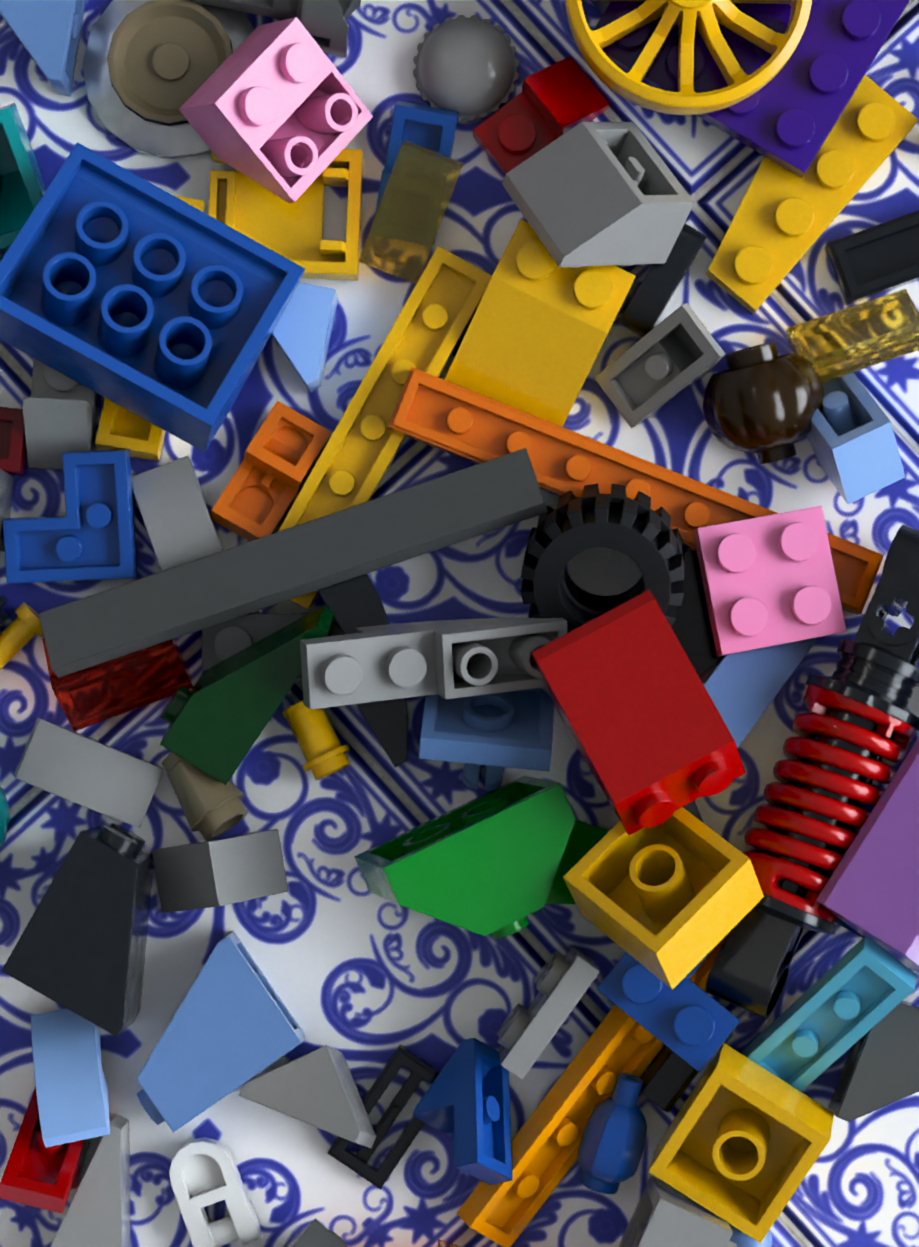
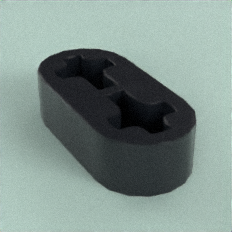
(662, 283)

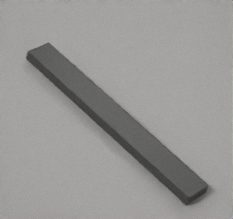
(291, 563)

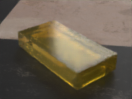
(410, 211)
(858, 335)

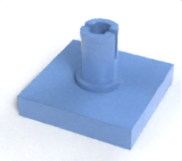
(490, 731)

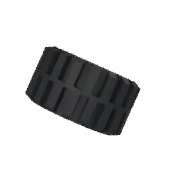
(601, 522)

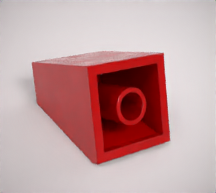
(639, 713)

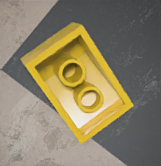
(538, 329)

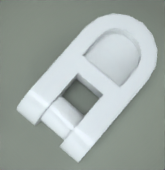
(204, 1175)

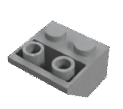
(601, 197)

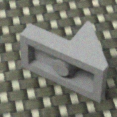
(660, 365)
(57, 418)

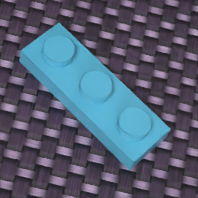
(832, 1014)

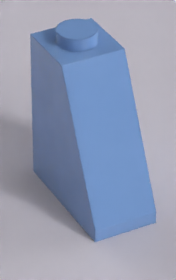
(217, 1039)

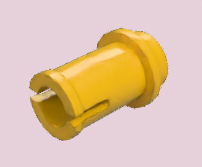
(316, 740)

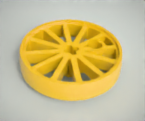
(688, 15)

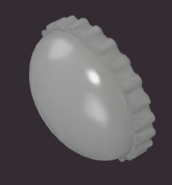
(466, 67)

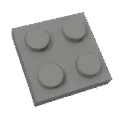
(530, 1030)

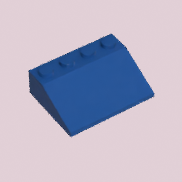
(141, 296)

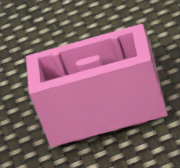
(277, 109)

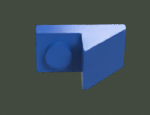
(473, 1104)

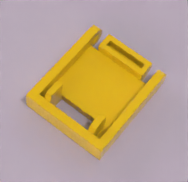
(295, 227)

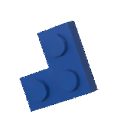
(94, 535)
(680, 1018)

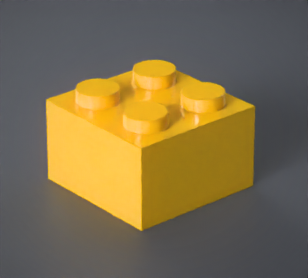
(665, 892)
(742, 1143)

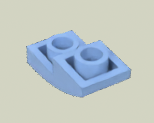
(69, 1078)

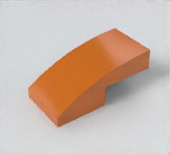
(270, 473)

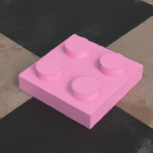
(769, 581)

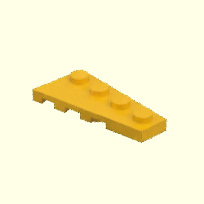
(789, 213)

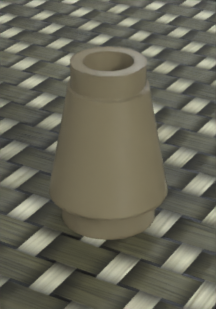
(205, 800)

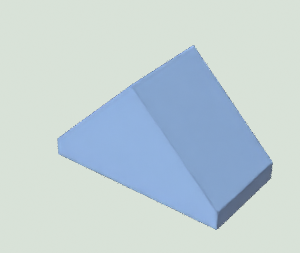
(306, 331)

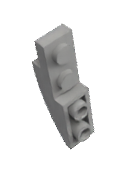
(425, 659)

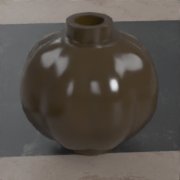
(763, 402)

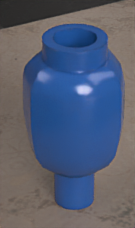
(613, 1138)

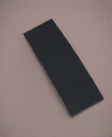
(356, 606)

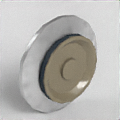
(150, 61)

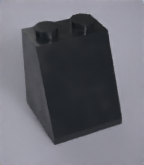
(92, 930)

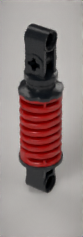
(823, 785)

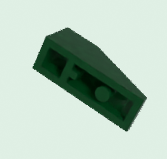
(237, 698)

